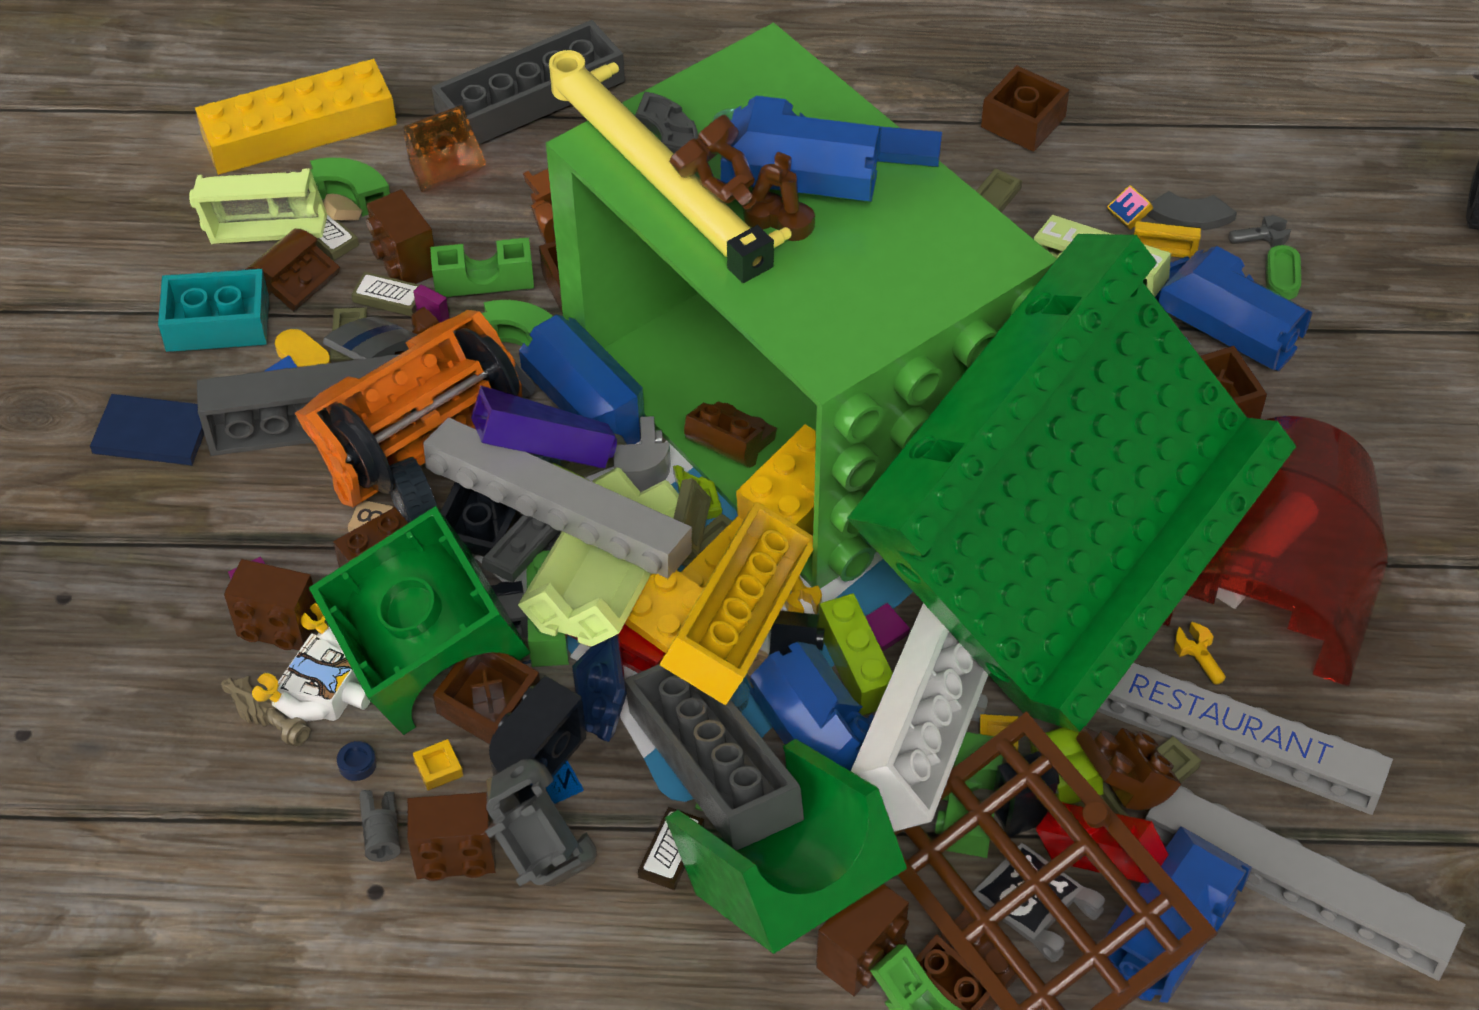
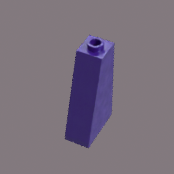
(541, 429)

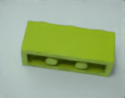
(855, 651)

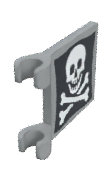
(1032, 917)

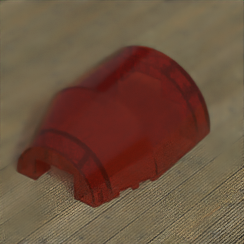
(1311, 545)

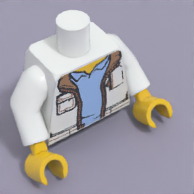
(317, 680)

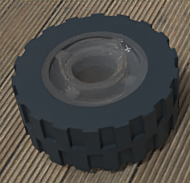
(411, 490)

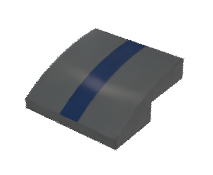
(368, 338)

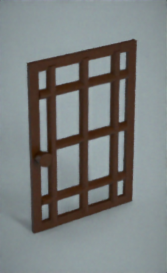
(1036, 882)

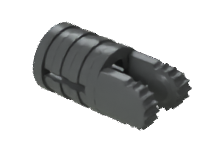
(379, 827)

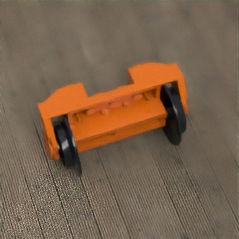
(374, 415)

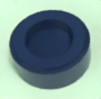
(356, 761)

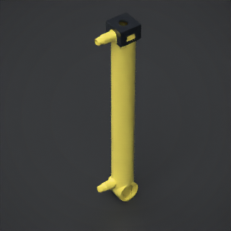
(746, 248)

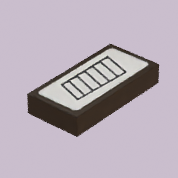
(662, 860)

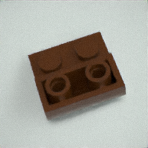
(295, 268)
(729, 432)
(1130, 766)
(954, 977)

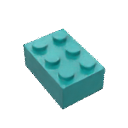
(213, 310)

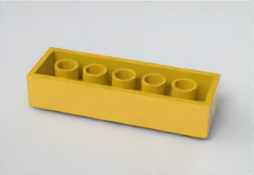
(296, 116)
(739, 604)

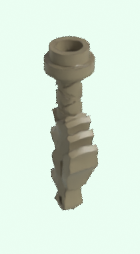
(293, 730)

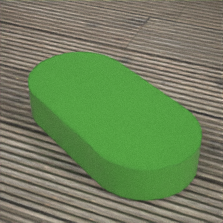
(1283, 271)

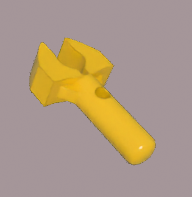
(799, 591)
(1199, 650)

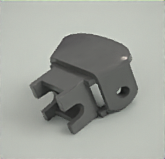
(534, 831)

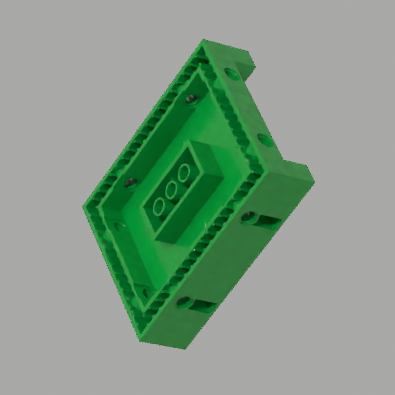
(1071, 484)

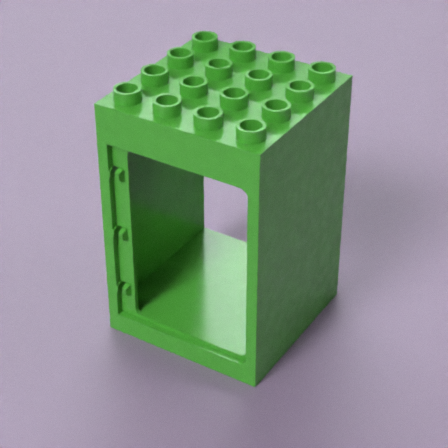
(843, 333)

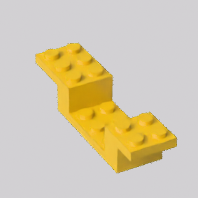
(781, 485)

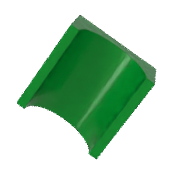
(412, 613)
(804, 871)

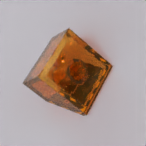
(442, 148)

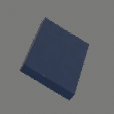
(149, 430)

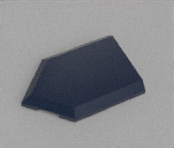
(602, 686)

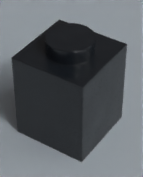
(793, 628)

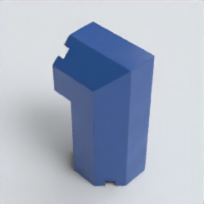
(825, 154)
(1234, 308)
(583, 376)
(810, 703)
(1208, 880)

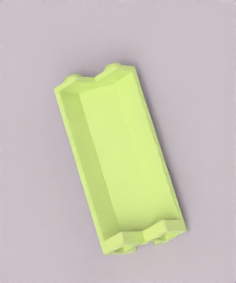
(586, 588)

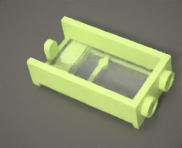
(258, 206)

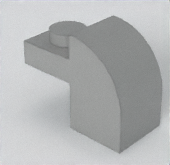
(645, 462)

